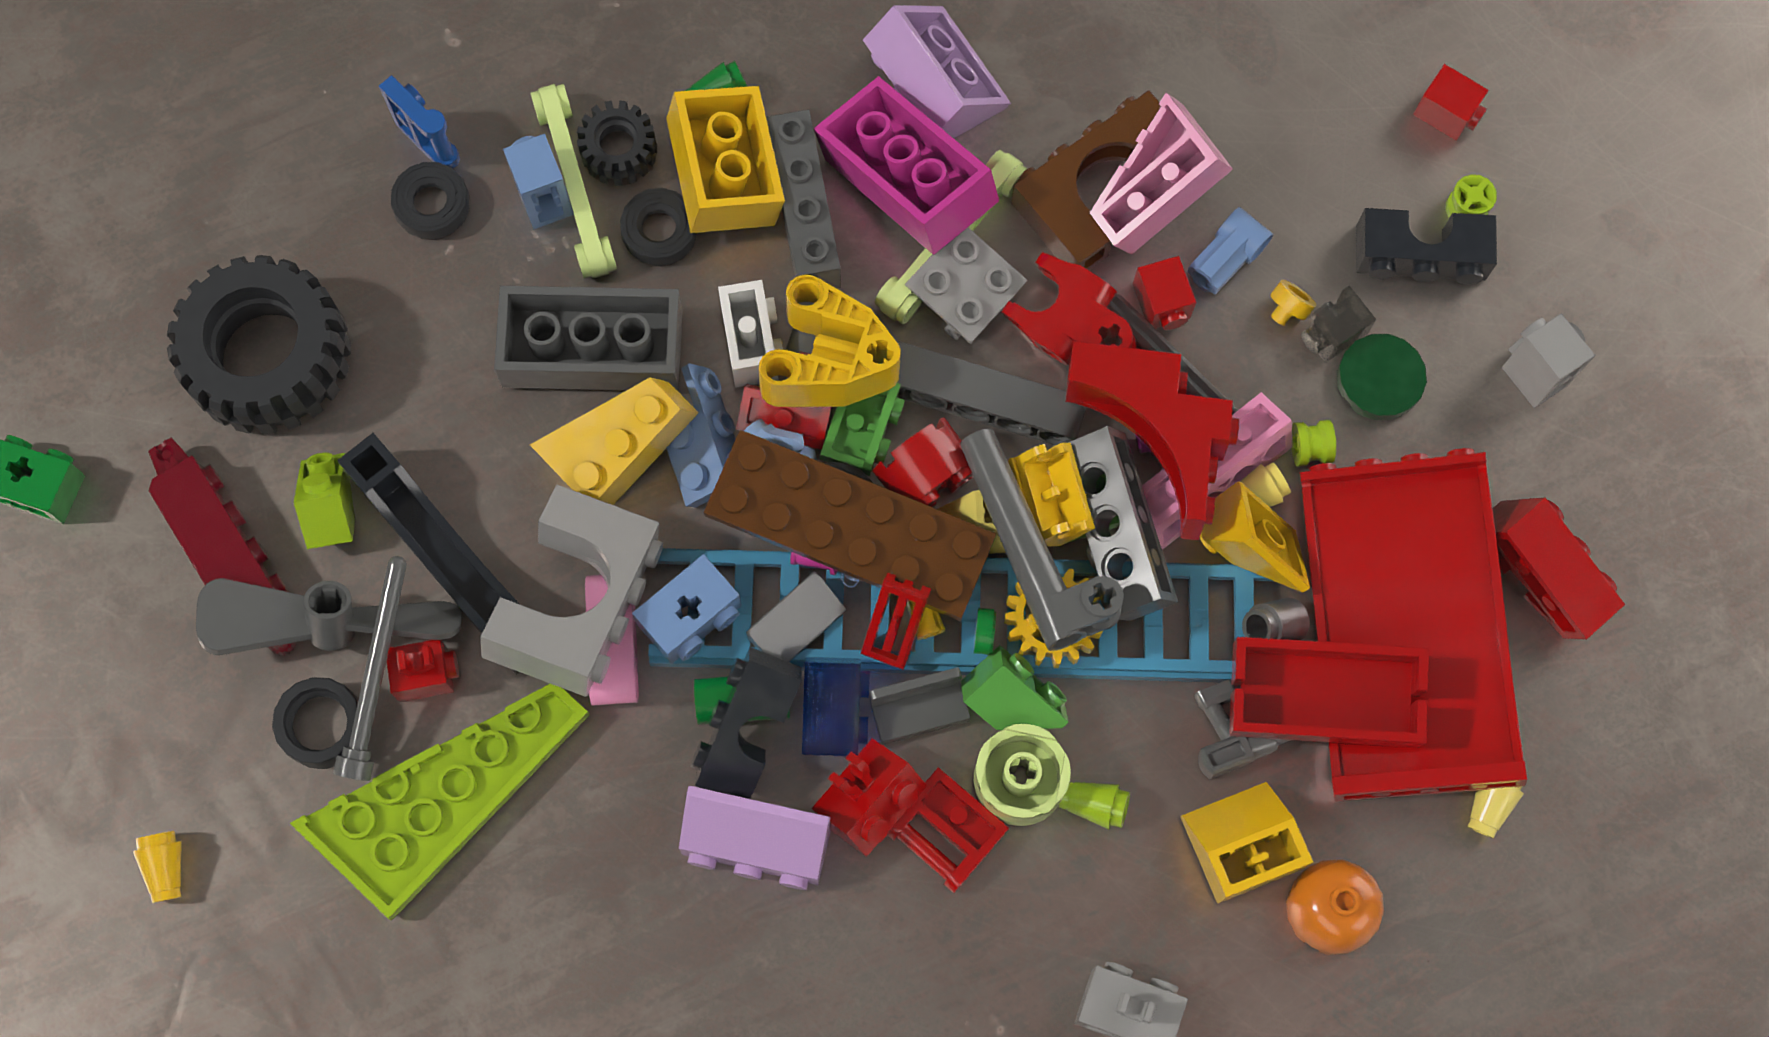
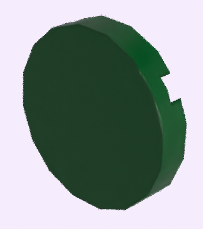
(1381, 376)

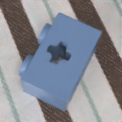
(538, 180)
(698, 588)

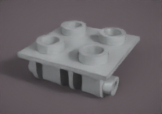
(966, 284)

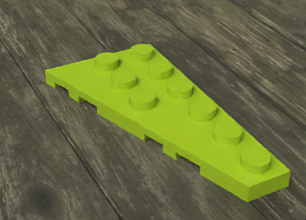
(424, 810)

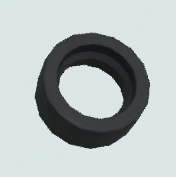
(288, 707)

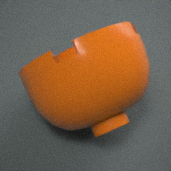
(1335, 906)

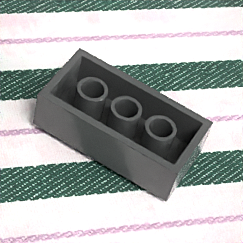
(587, 337)

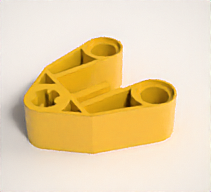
(843, 356)

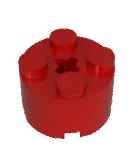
(927, 465)

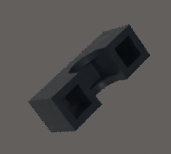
(1390, 249)
(760, 688)

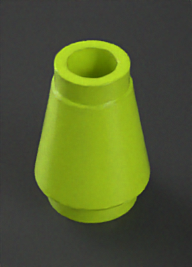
(1097, 802)

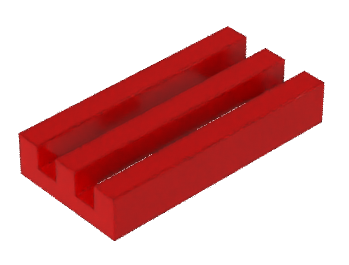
(905, 592)

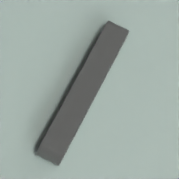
(978, 393)

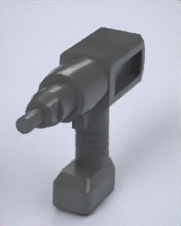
(1231, 751)

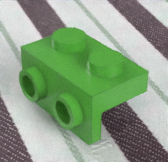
(860, 428)

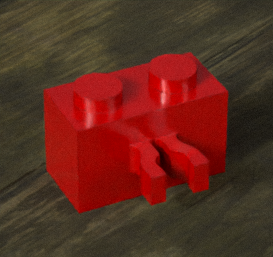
(869, 796)

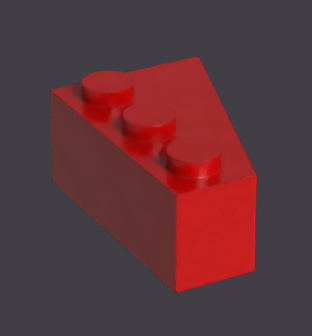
(1554, 567)

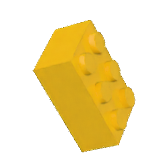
(725, 159)

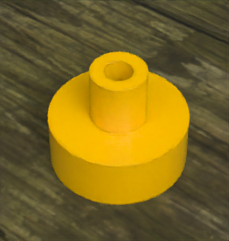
(1291, 302)

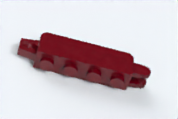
(206, 524)

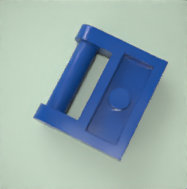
(421, 126)

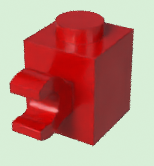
(421, 670)

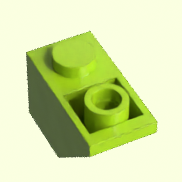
(324, 501)

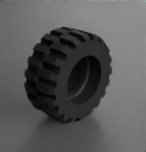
(229, 301)

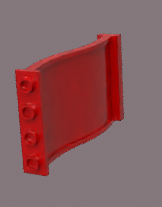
(1415, 563)

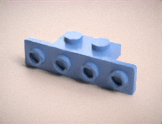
(706, 441)

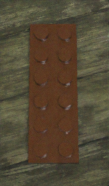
(848, 523)

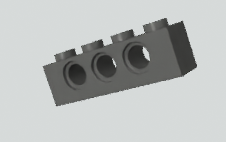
(805, 204)
(1150, 583)

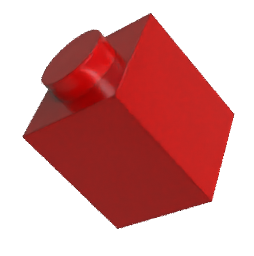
(1452, 103)
(1164, 293)

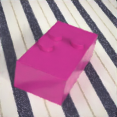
(907, 165)

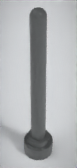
(355, 758)

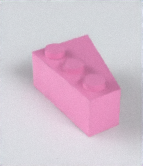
(1160, 178)

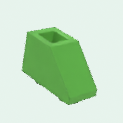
(1009, 693)

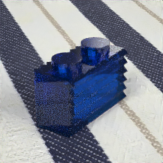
(833, 706)

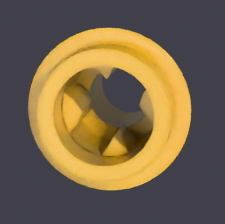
(160, 865)

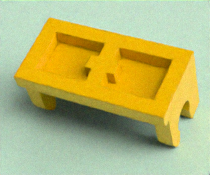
(1053, 492)

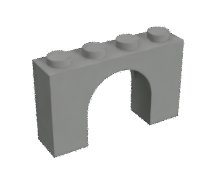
(574, 648)

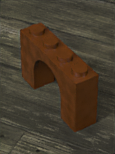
(1050, 194)

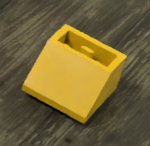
(1246, 841)

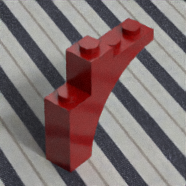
(1150, 399)

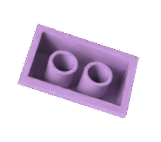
(935, 67)
(754, 837)

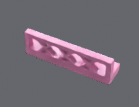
(1262, 439)

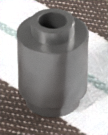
(1277, 620)

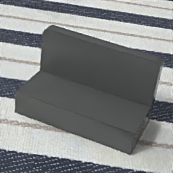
(919, 706)

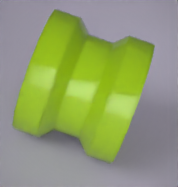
(1476, 191)
(1313, 443)

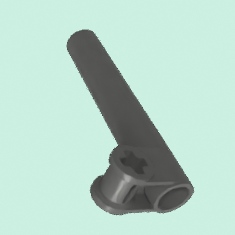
(1059, 612)

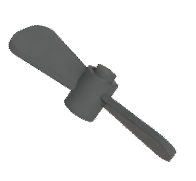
(251, 617)

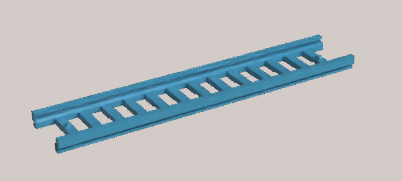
(926, 661)

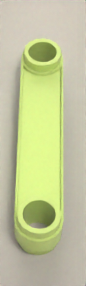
(594, 252)
(900, 302)

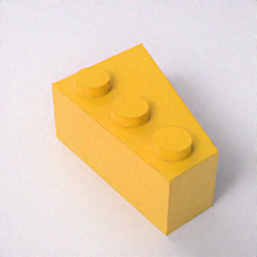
(618, 440)

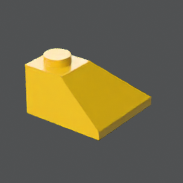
(1255, 538)

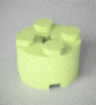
(1045, 763)

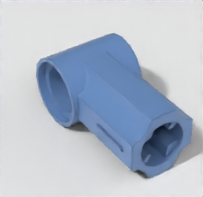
(1235, 243)

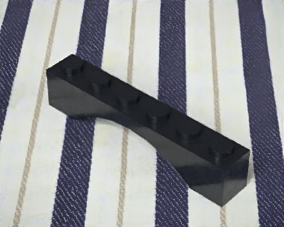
(424, 530)

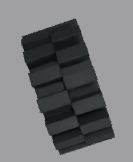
(613, 120)

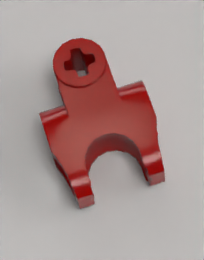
(1076, 315)

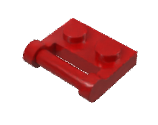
(958, 819)

